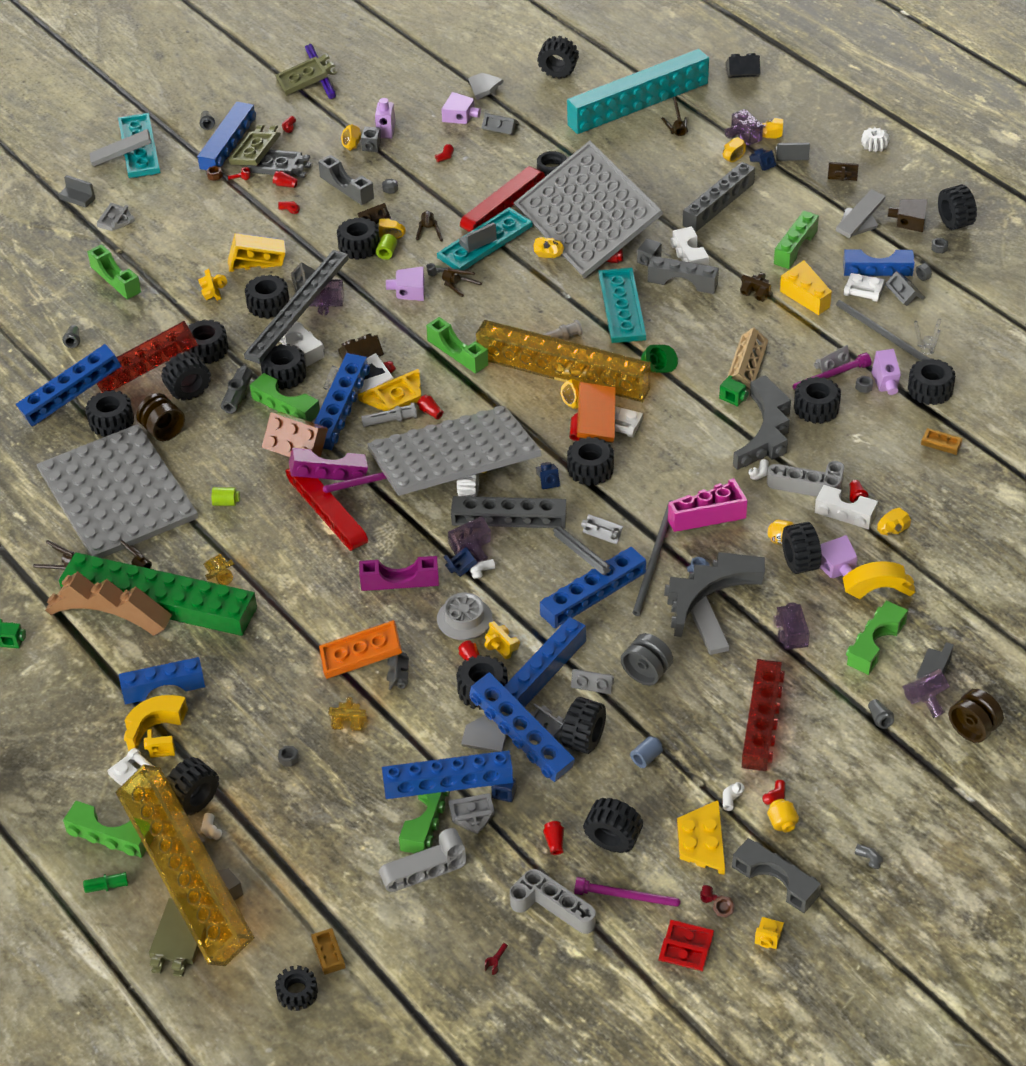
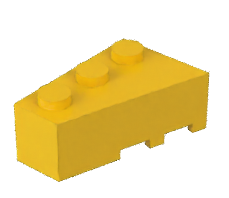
(255, 251)
(806, 288)

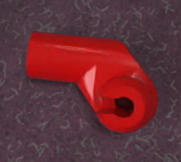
(446, 154)
(291, 206)

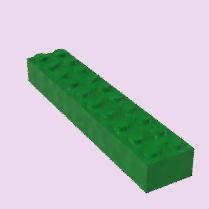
(184, 597)

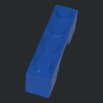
(858, 262)
(139, 683)

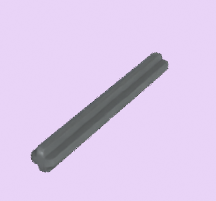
(580, 549)

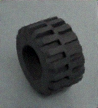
(562, 48)
(957, 207)
(358, 238)
(266, 295)
(211, 340)
(286, 365)
(186, 376)
(931, 381)
(817, 400)
(109, 412)
(590, 461)
(801, 547)
(474, 670)
(583, 725)
(193, 784)
(613, 825)

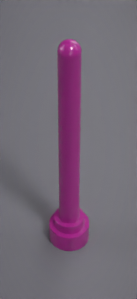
(863, 360)
(354, 482)
(583, 886)

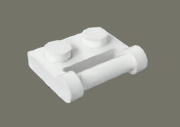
(864, 286)
(627, 421)
(124, 770)

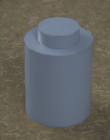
(646, 751)

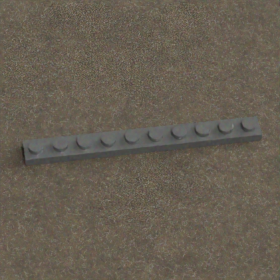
(295, 307)

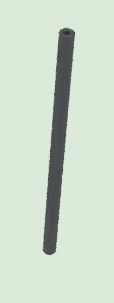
(881, 331)
(651, 565)

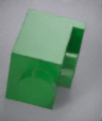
(733, 391)
(11, 634)

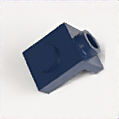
(765, 158)
(548, 475)
(461, 562)

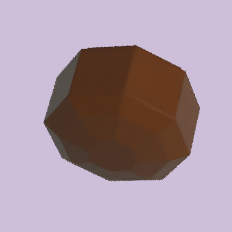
(214, 173)
(723, 906)

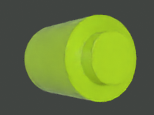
(386, 246)
(225, 496)

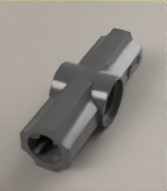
(236, 389)

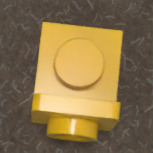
(159, 746)
(768, 933)

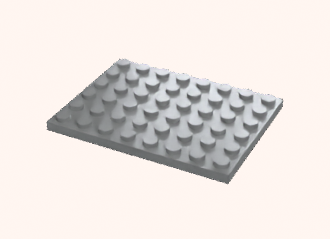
(588, 208)
(453, 450)
(116, 491)

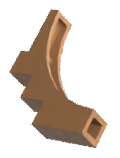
(106, 597)

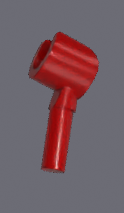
(245, 174)

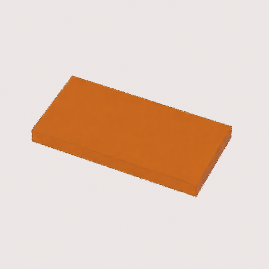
(596, 411)
(360, 649)

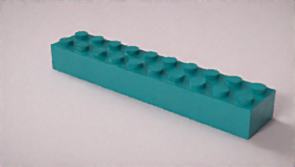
(637, 91)

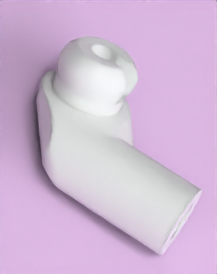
(757, 474)
(481, 566)
(730, 794)
(209, 829)

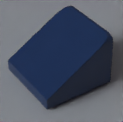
(504, 791)

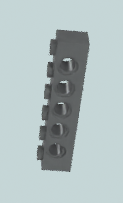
(719, 196)
(510, 511)

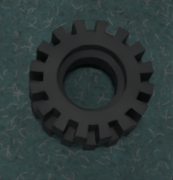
(296, 999)

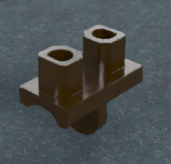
(843, 171)
(375, 213)
(757, 284)

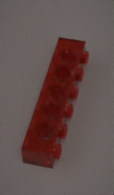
(149, 356)
(762, 715)

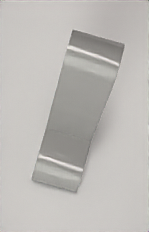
(804, 480)
(425, 864)
(579, 915)

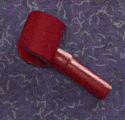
(707, 894)
(493, 961)

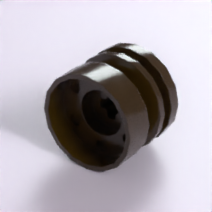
(160, 417)

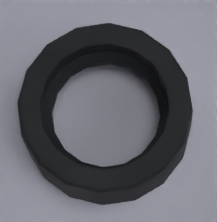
(549, 157)

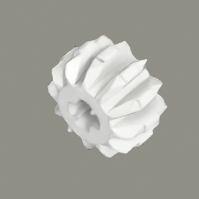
(875, 139)
(468, 486)

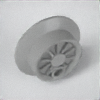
(464, 616)

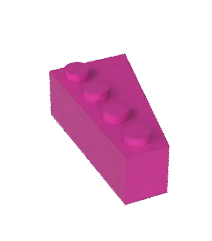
(708, 508)

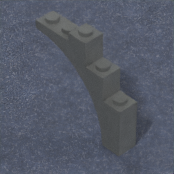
(770, 438)
(704, 580)

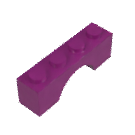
(307, 464)
(379, 577)

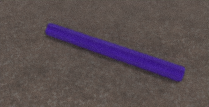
(325, 82)

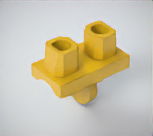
(211, 285)
(498, 639)

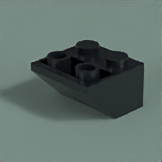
(743, 66)

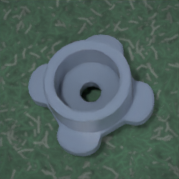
(698, 561)

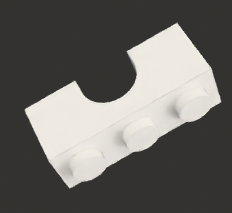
(685, 243)
(304, 339)
(858, 513)

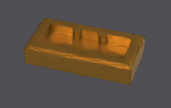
(941, 441)
(328, 951)

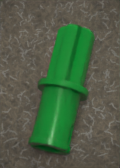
(105, 882)

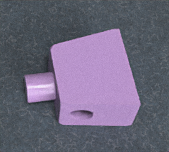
(459, 109)
(385, 113)
(408, 284)
(886, 371)
(838, 557)

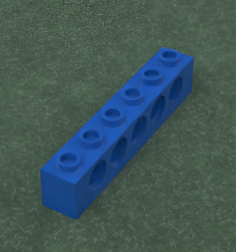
(68, 385)
(341, 396)
(592, 587)
(533, 731)
(447, 774)

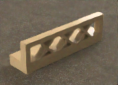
(745, 354)

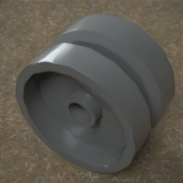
(647, 659)

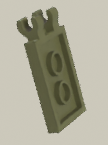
(305, 74)
(254, 146)
(172, 942)

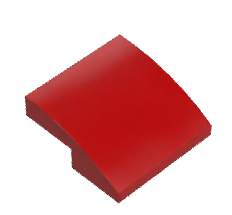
(686, 945)

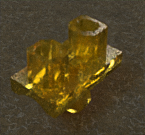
(217, 568)
(348, 712)

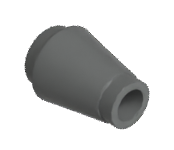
(206, 120)
(71, 337)
(881, 715)

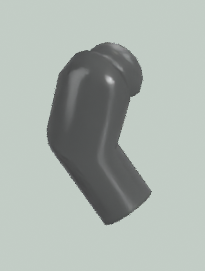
(870, 853)

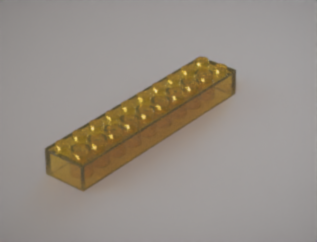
(552, 356)
(184, 866)

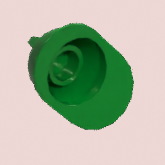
(662, 358)

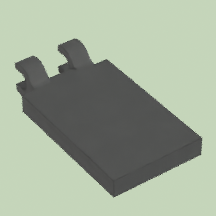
(285, 161)

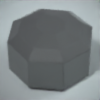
(389, 186)
(939, 245)
(923, 272)
(864, 384)
(288, 756)

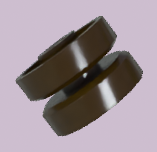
(976, 715)

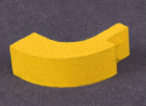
(877, 575)
(151, 712)

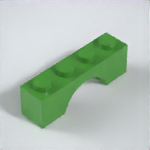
(787, 249)
(124, 282)
(443, 337)
(266, 391)
(886, 621)
(84, 823)
(417, 833)

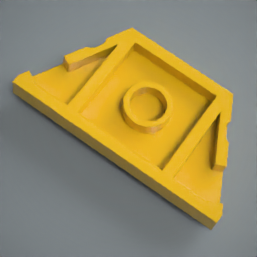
(396, 392)
(702, 837)

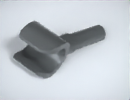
(432, 270)

